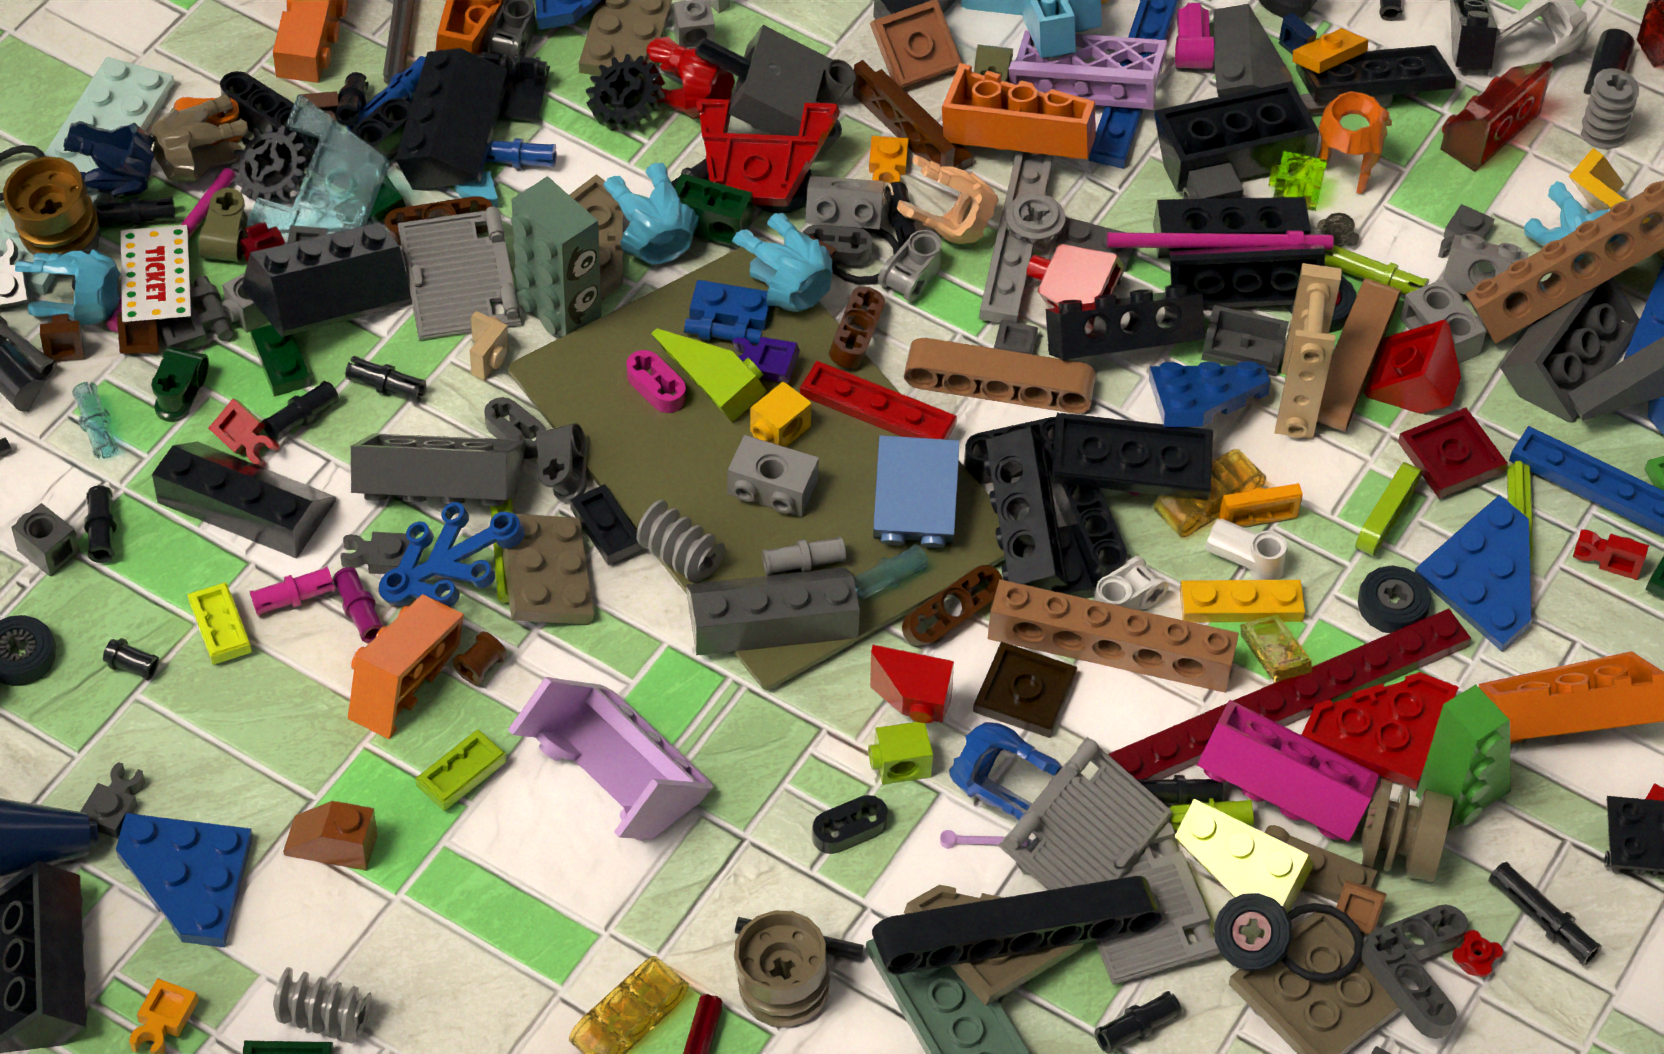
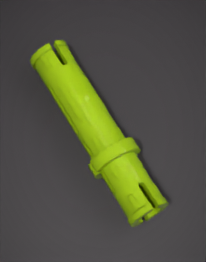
(1371, 269)

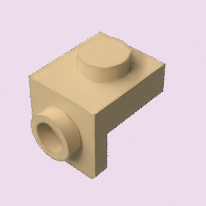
(490, 344)

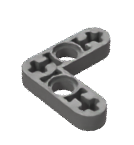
(1428, 1006)

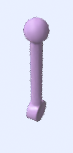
(949, 839)

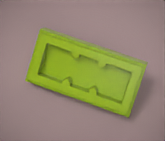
(461, 769)

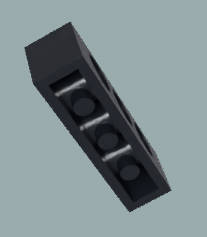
(1230, 216)
(1180, 324)
(1006, 456)

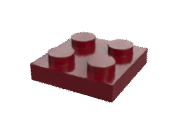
(1452, 452)

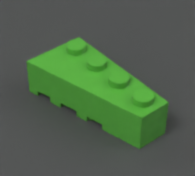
(1469, 755)

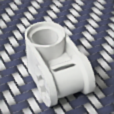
(1131, 586)

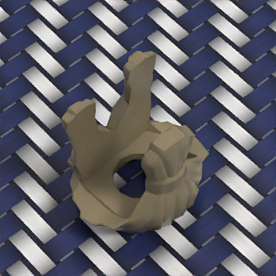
(185, 129)

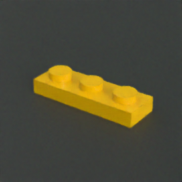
(1241, 600)

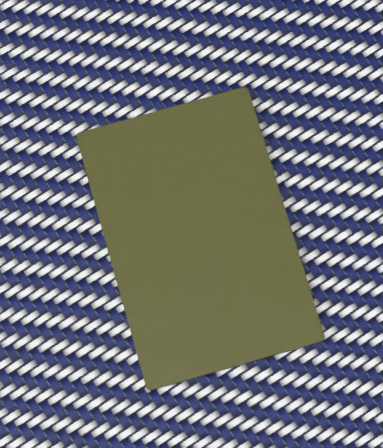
(687, 456)

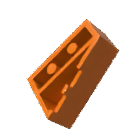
(400, 660)

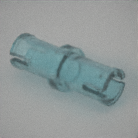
(95, 420)

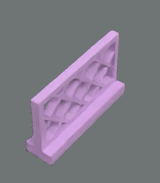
(1100, 80)

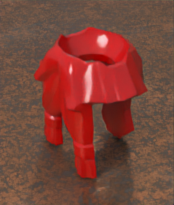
(698, 76)

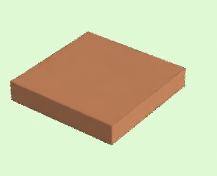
(916, 44)

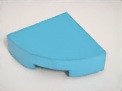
(484, 188)

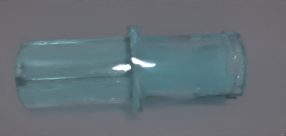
(890, 572)

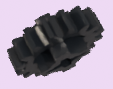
(625, 93)
(271, 164)

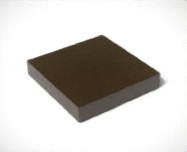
(1025, 689)

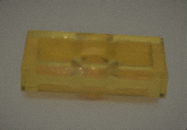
(1276, 648)

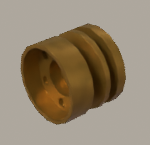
(50, 206)

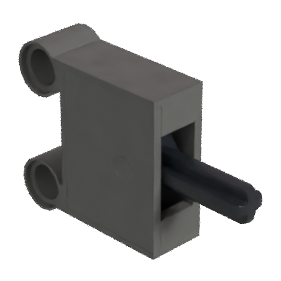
(777, 81)

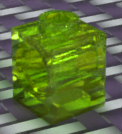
(1298, 177)

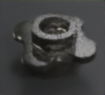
(1341, 227)

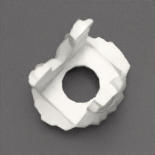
(1562, 19)

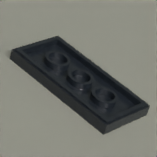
(1382, 74)
(1132, 456)

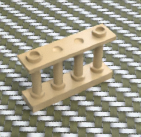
(1308, 350)

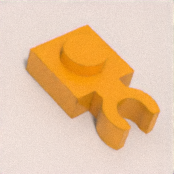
(888, 158)
(163, 1012)

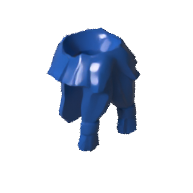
(976, 760)

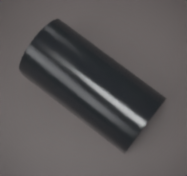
(1612, 51)
(18, 378)

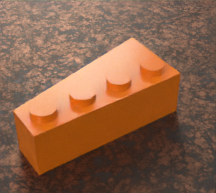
(466, 24)
(306, 38)
(1016, 117)
(1580, 697)

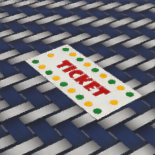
(155, 273)

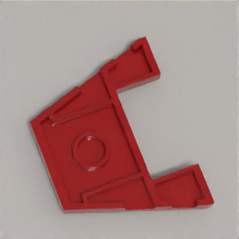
(763, 163)

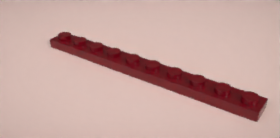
(1295, 697)

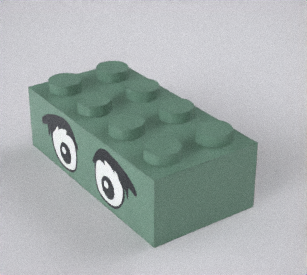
(556, 258)

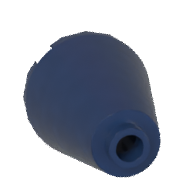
(41, 834)

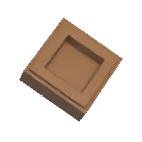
(1361, 904)

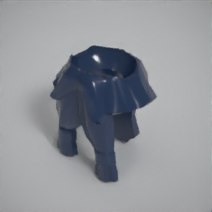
(120, 154)

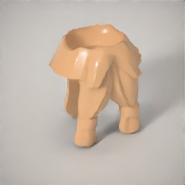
(969, 214)

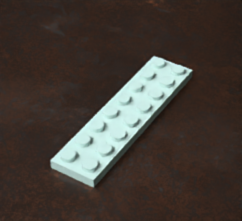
(114, 98)

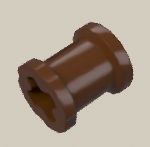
(479, 658)

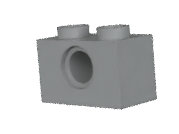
(844, 202)
(1471, 249)
(772, 476)

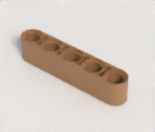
(1357, 352)
(1000, 375)

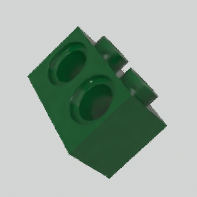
(719, 207)

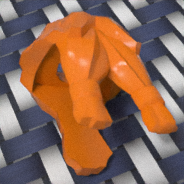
(1364, 140)

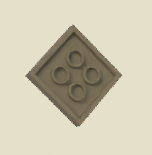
(1316, 1014)

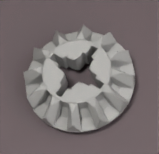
(1040, 208)

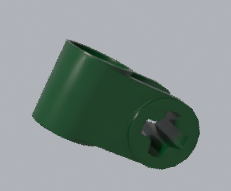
(178, 382)

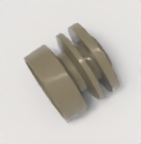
(1407, 830)
(782, 968)

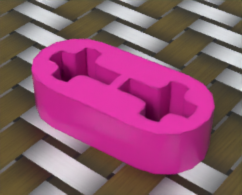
(661, 377)

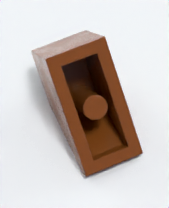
(334, 835)

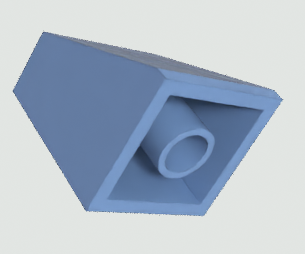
(916, 490)

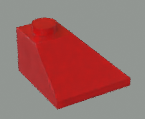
(1416, 369)
(913, 682)

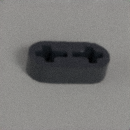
(849, 824)

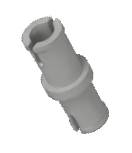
(803, 555)

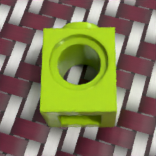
(901, 752)

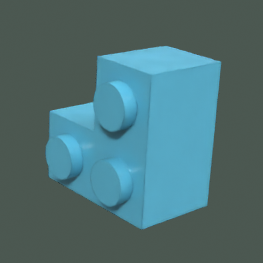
(1056, 21)

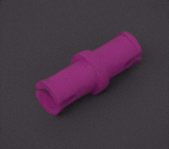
(358, 603)

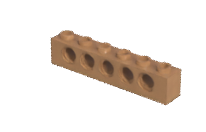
(1568, 277)
(1112, 635)

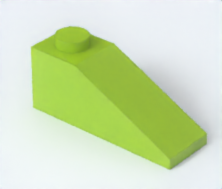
(716, 371)

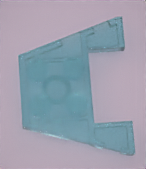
(338, 182)

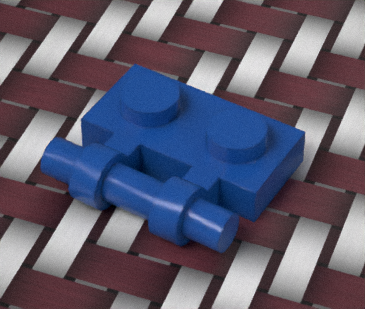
(727, 312)

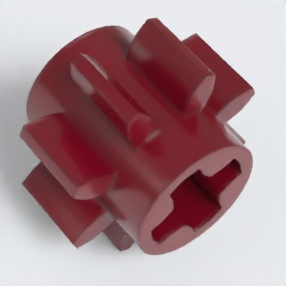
(260, 238)

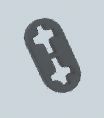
(843, 239)
(519, 423)

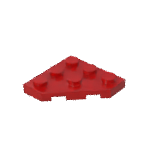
(1384, 726)

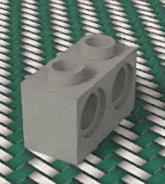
(1441, 302)

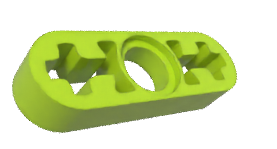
(1388, 508)

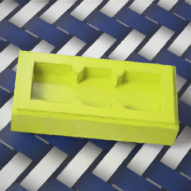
(219, 623)

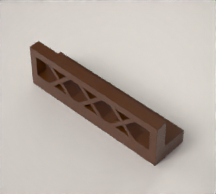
(906, 118)

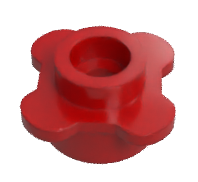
(1472, 963)

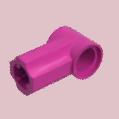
(1193, 43)

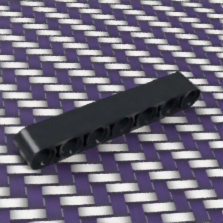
(1016, 924)

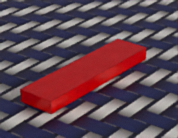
(876, 404)

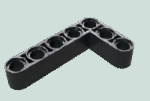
(264, 106)
(1079, 505)

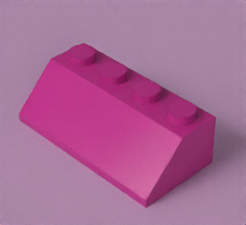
(1288, 771)

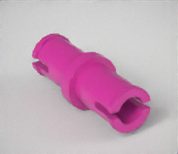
(292, 591)

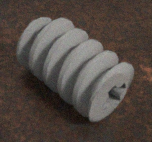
(1609, 108)
(678, 542)
(319, 1007)

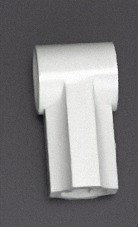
(1260, 552)

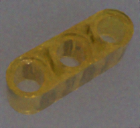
(1230, 475)
(630, 1009)

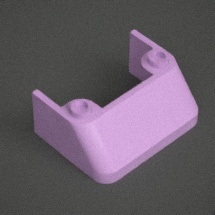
(616, 750)

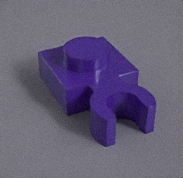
(772, 356)

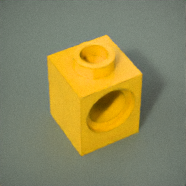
(780, 416)

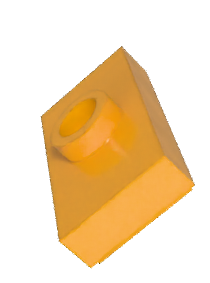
(1330, 50)
(1262, 505)

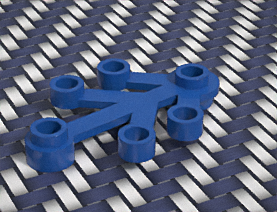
(445, 557)

